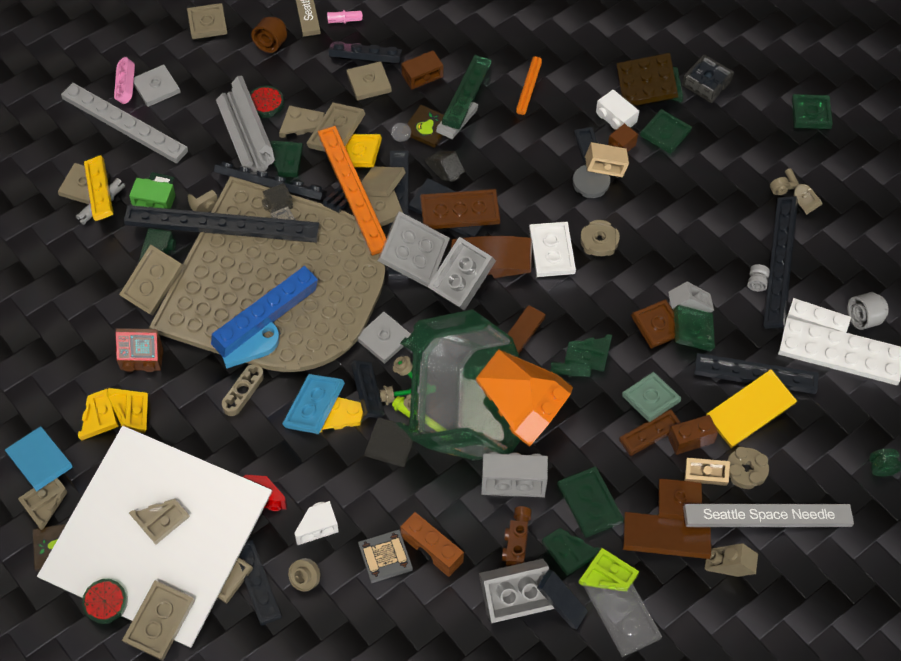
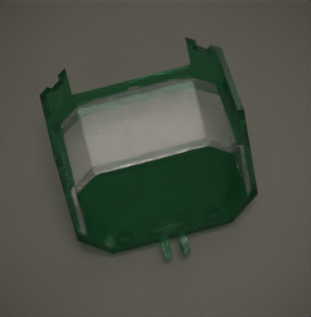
(446, 401)

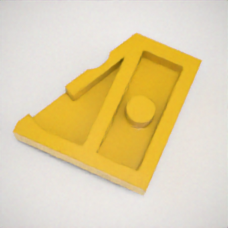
(344, 414)
(98, 416)

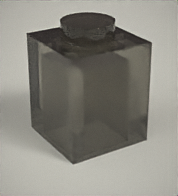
(277, 198)

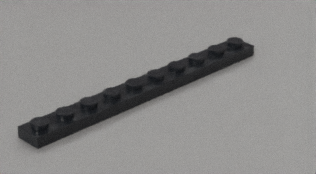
(222, 223)

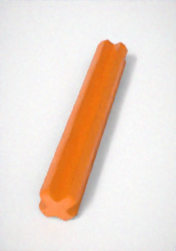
(529, 85)

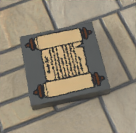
(385, 556)

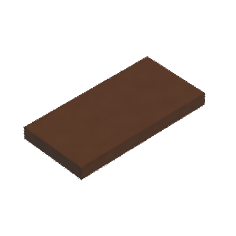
(460, 209)
(665, 536)

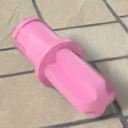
(336, 17)

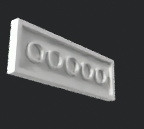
(841, 351)

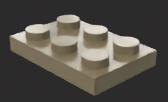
(343, 117)
(151, 280)
(158, 620)

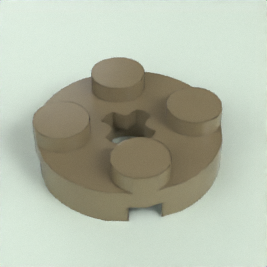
(596, 247)
(751, 457)

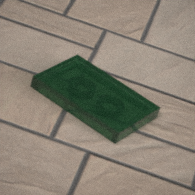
(590, 502)

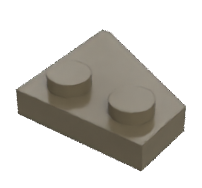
(44, 502)

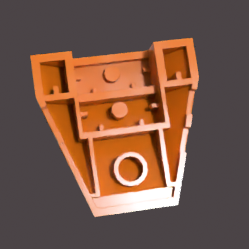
(523, 394)

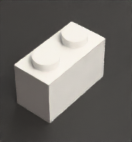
(616, 110)

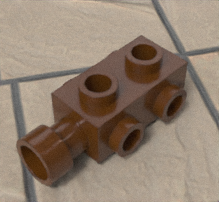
(517, 537)

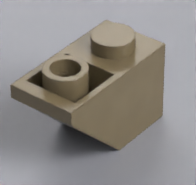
(732, 560)

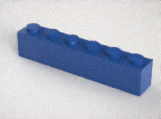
(264, 311)

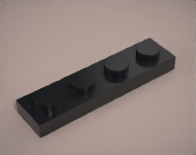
(362, 52)

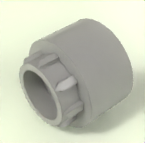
(867, 310)

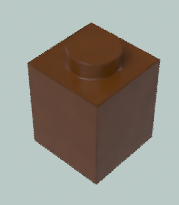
(623, 137)

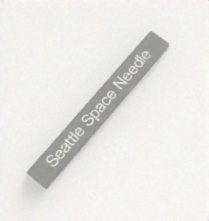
(768, 515)

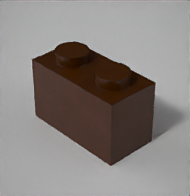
(422, 69)
(692, 434)

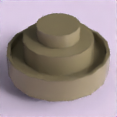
(304, 574)

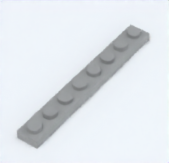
(125, 123)

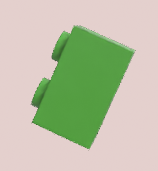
(152, 194)

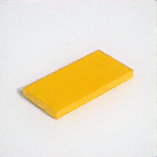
(751, 408)

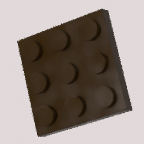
(647, 79)

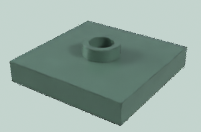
(651, 396)

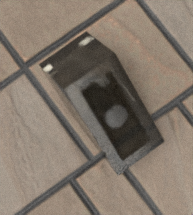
(445, 165)

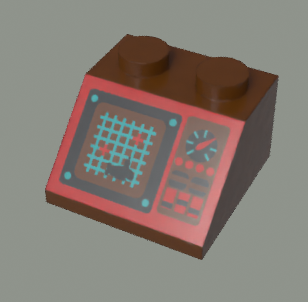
(139, 349)

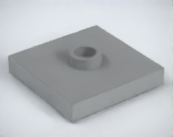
(155, 85)
(383, 337)

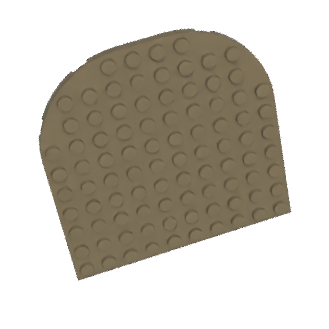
(234, 271)

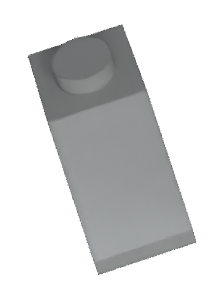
(691, 296)

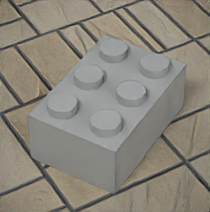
(461, 273)
(514, 474)
(514, 591)

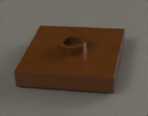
(656, 323)
(674, 495)

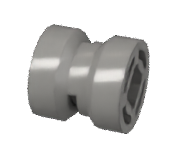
(758, 279)

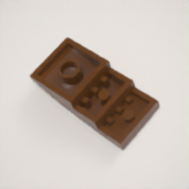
(511, 253)

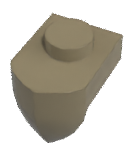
(806, 198)
(204, 203)

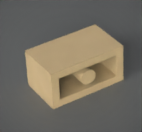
(606, 159)
(707, 471)

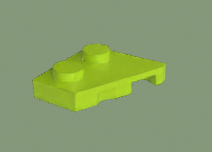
(609, 573)

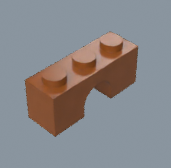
(442, 551)

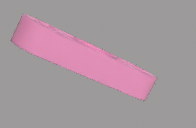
(124, 80)

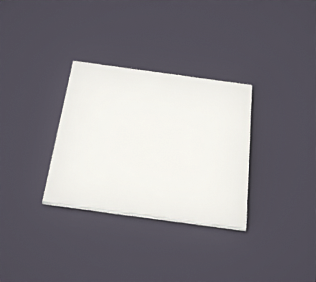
(194, 558)

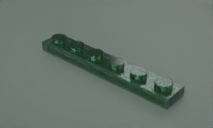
(466, 92)

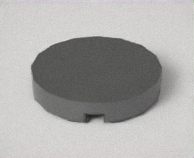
(590, 183)

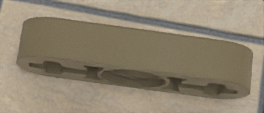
(242, 399)

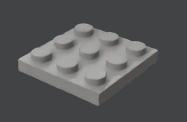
(413, 249)

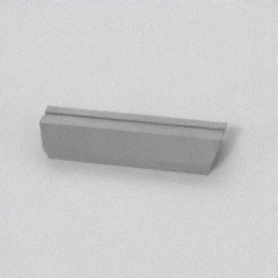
(245, 127)

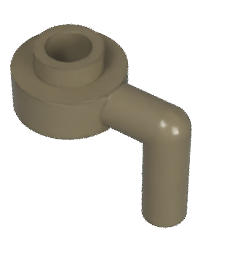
(781, 185)

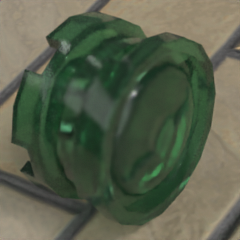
(885, 462)

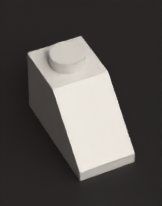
(316, 523)

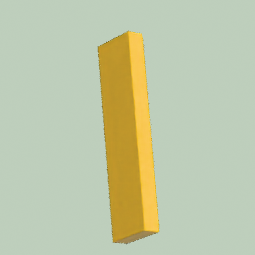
(98, 188)

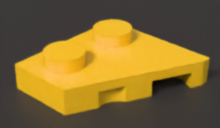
(129, 408)

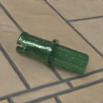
(571, 369)

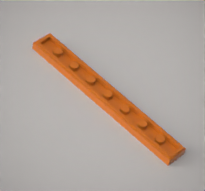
(353, 189)

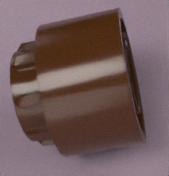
(269, 31)

